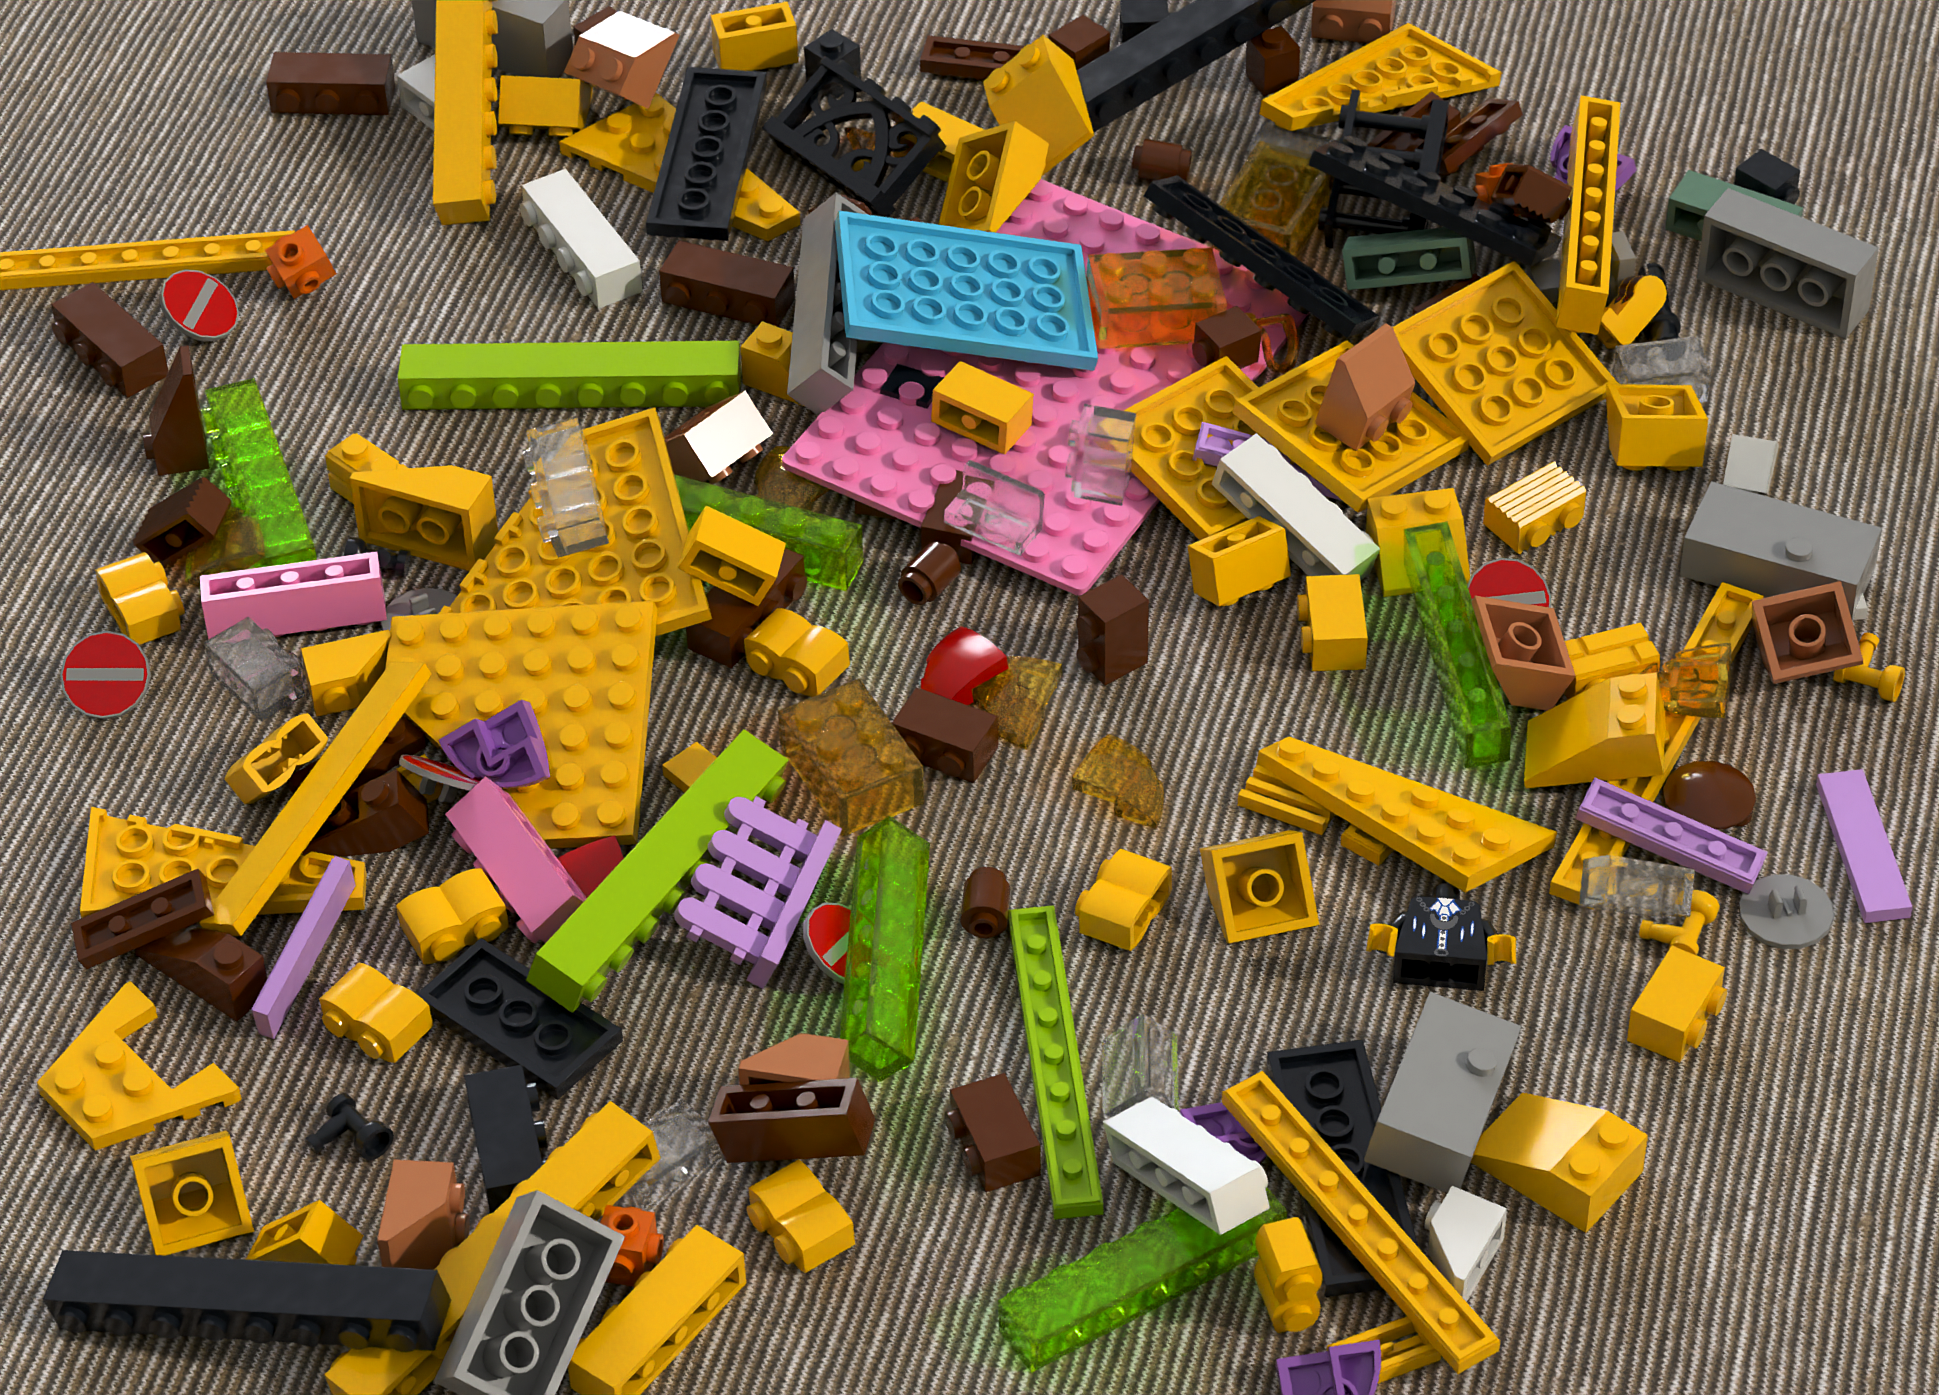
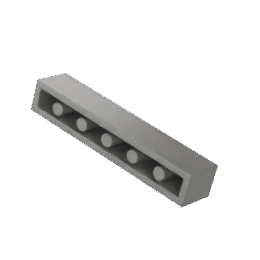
(820, 351)

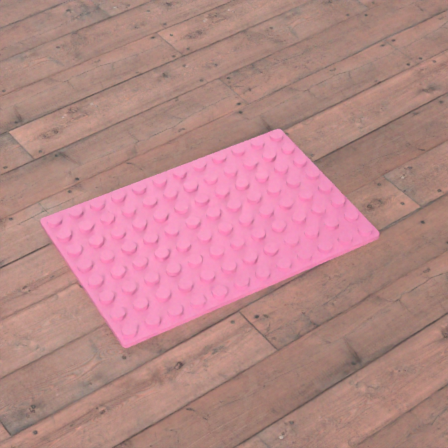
(897, 458)

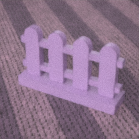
(757, 905)

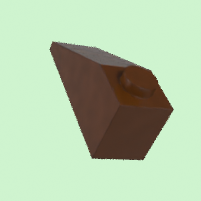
(177, 423)
(210, 966)

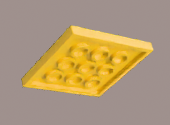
(1501, 362)
(1286, 417)
(1167, 438)

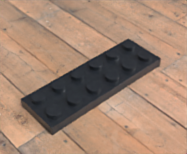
(707, 154)
(1435, 201)
(1269, 262)
(1340, 1101)

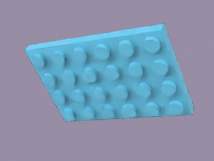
(964, 291)

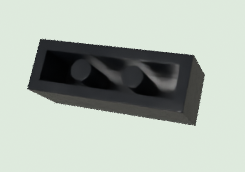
(505, 1130)

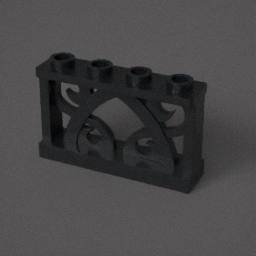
(864, 185)

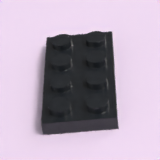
(516, 1023)

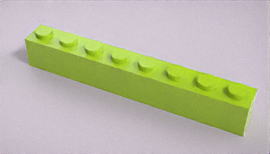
(568, 374)
(652, 876)

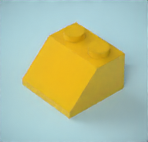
(543, 104)
(1655, 426)
(1392, 514)
(1260, 885)
(192, 1193)

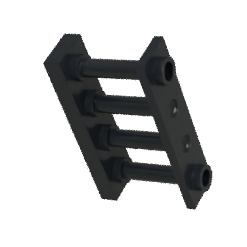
(1430, 128)

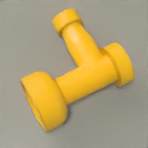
(1887, 681)
(1703, 912)

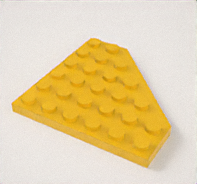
(643, 532)
(587, 687)

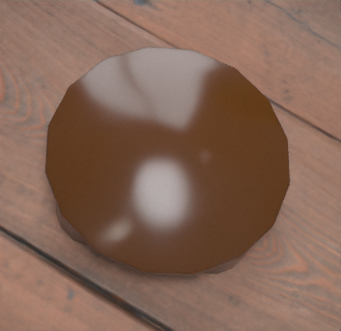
(1711, 794)

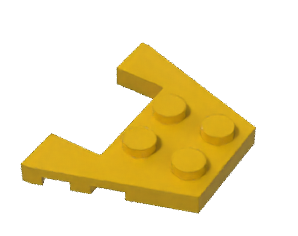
(111, 1091)

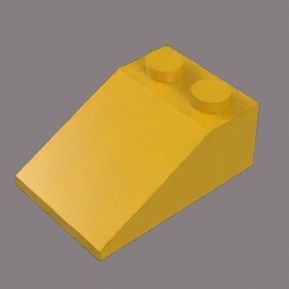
(1043, 95)
(992, 176)
(430, 511)
(1600, 734)
(1563, 1156)

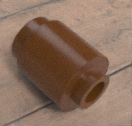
(1161, 160)
(929, 573)
(985, 902)

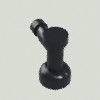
(388, 560)
(370, 1139)

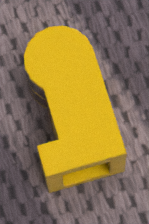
(1631, 310)

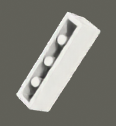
(581, 239)
(1316, 530)
(1187, 1165)

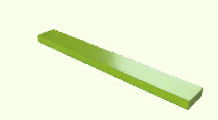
(1055, 1063)

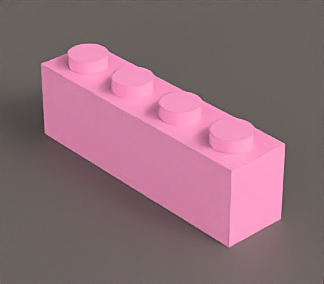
(296, 595)
(515, 859)

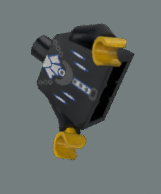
(1442, 942)

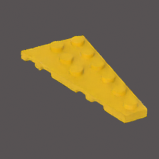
(1389, 74)
(635, 145)
(1429, 826)
(137, 856)

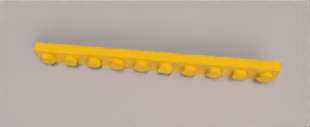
(1724, 621)

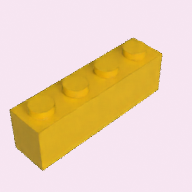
(658, 1316)

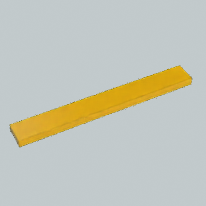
(135, 260)
(316, 798)
(1361, 1223)

